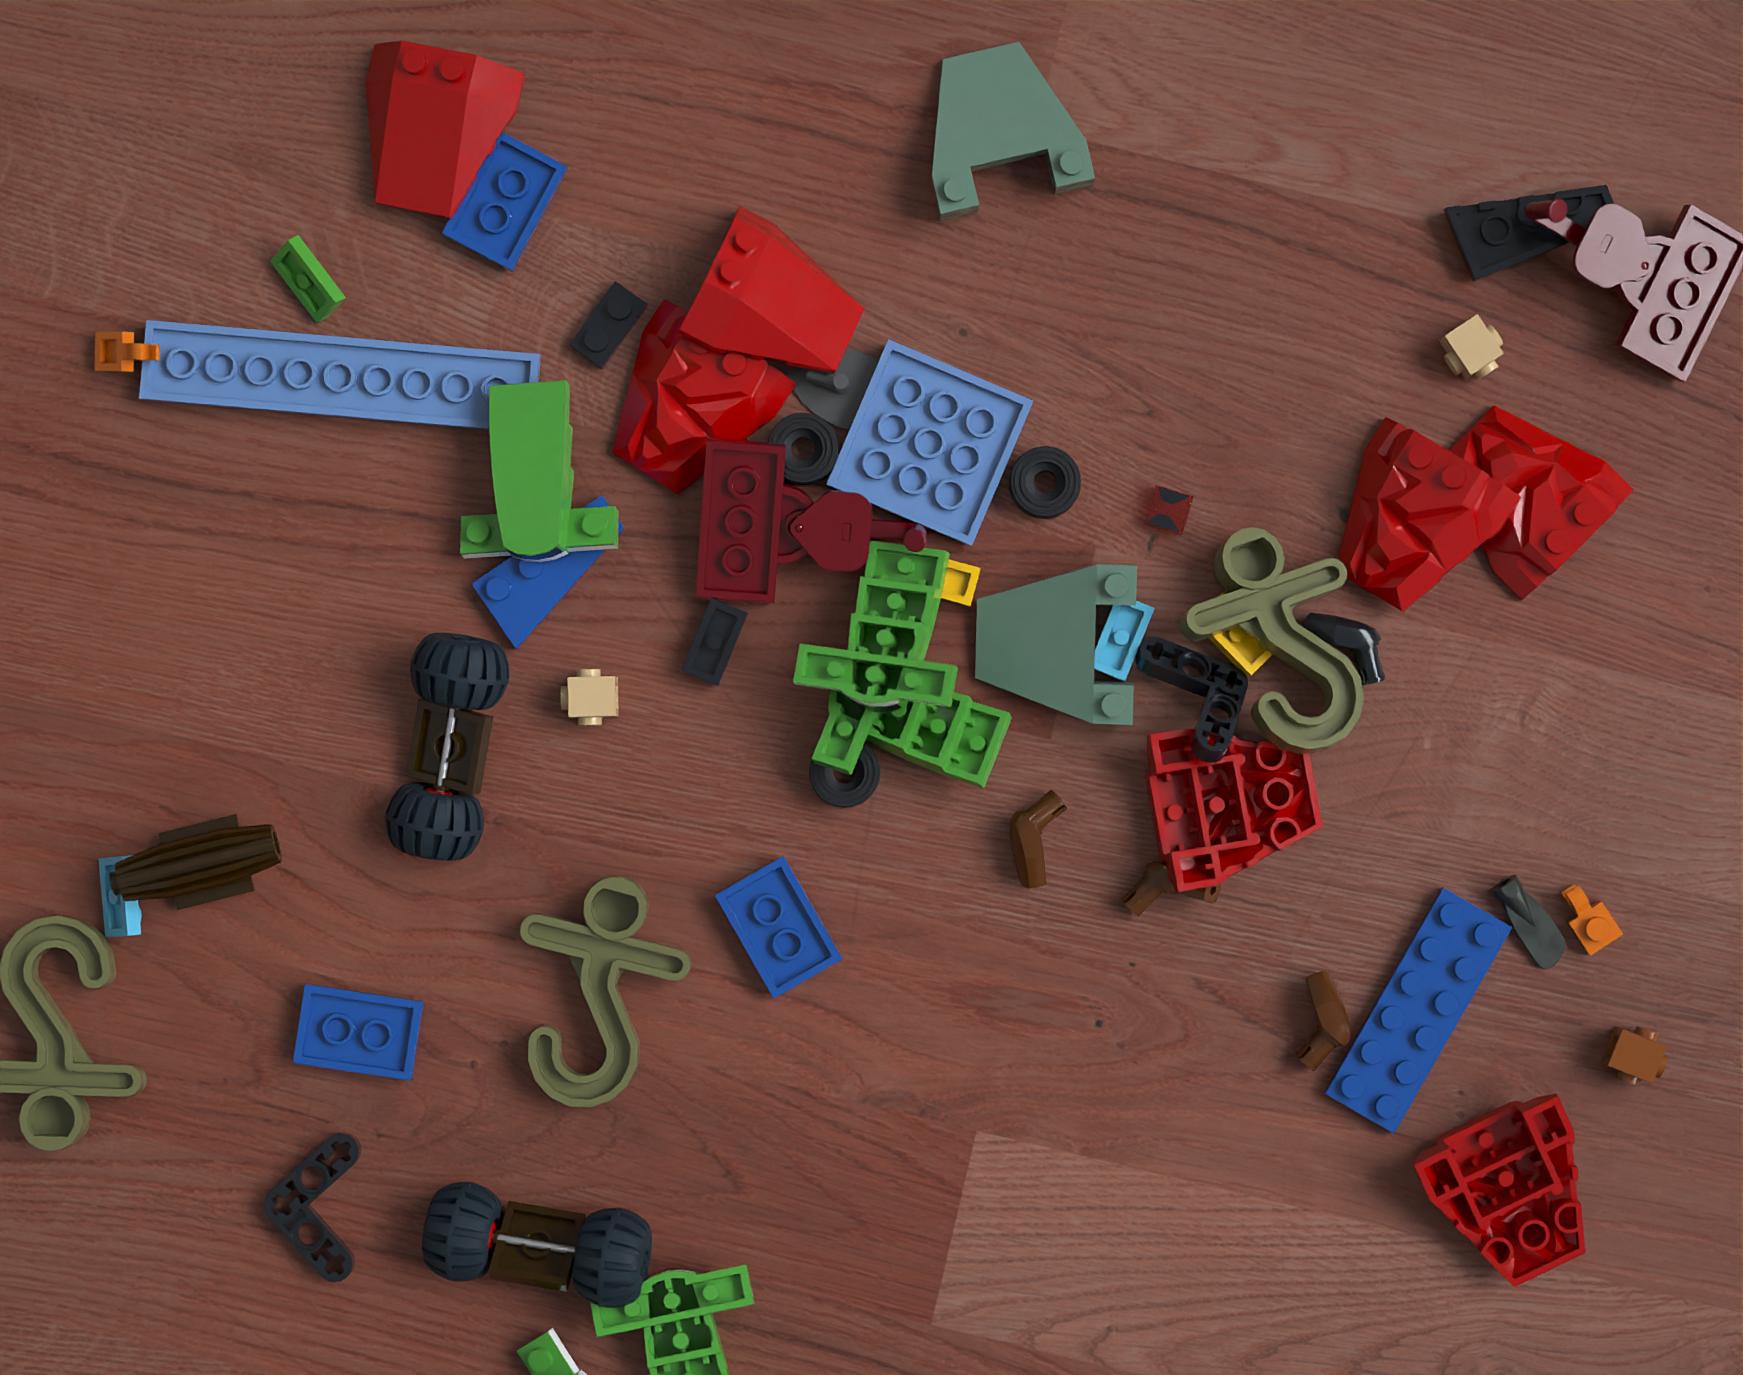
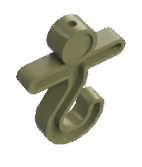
(1262, 607)
(599, 955)
(61, 1069)

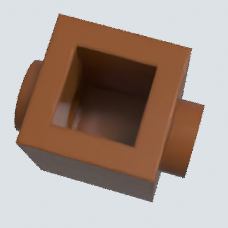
(1635, 1055)

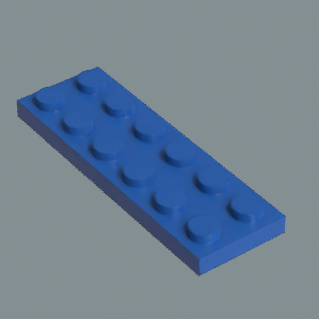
(1417, 1010)

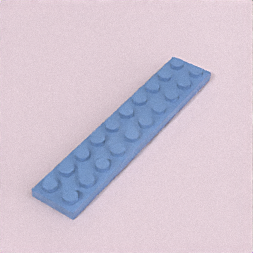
(328, 374)

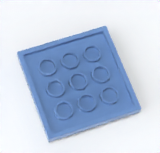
(930, 442)

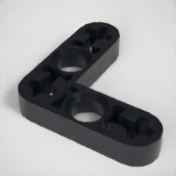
(1214, 691)
(303, 1212)

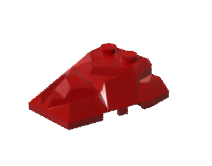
(688, 395)
(1561, 493)
(1417, 515)
(1226, 812)
(1510, 1186)

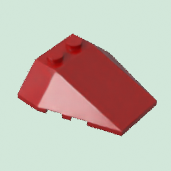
(434, 122)
(771, 300)

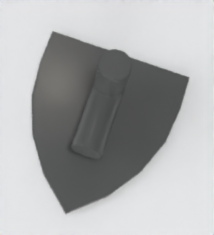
(835, 395)

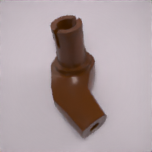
(1027, 840)
(1158, 881)
(1332, 1020)

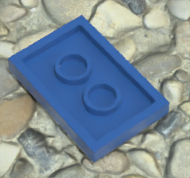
(506, 202)
(778, 927)
(358, 1032)

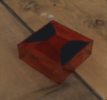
(1168, 510)

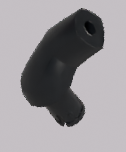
(1350, 635)

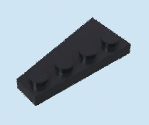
(1501, 236)

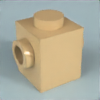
(1472, 348)
(590, 697)

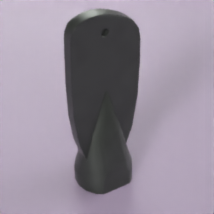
(1530, 922)

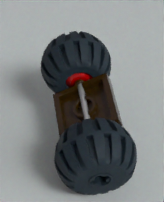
(447, 746)
(536, 1245)

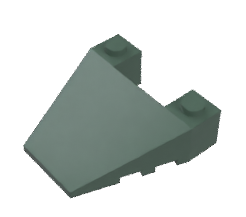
(997, 113)
(1043, 641)

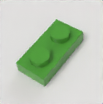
(307, 279)

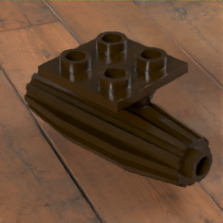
(198, 863)

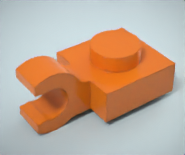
(118, 351)
(1592, 923)

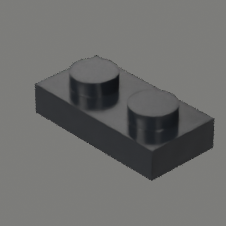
(608, 325)
(714, 642)

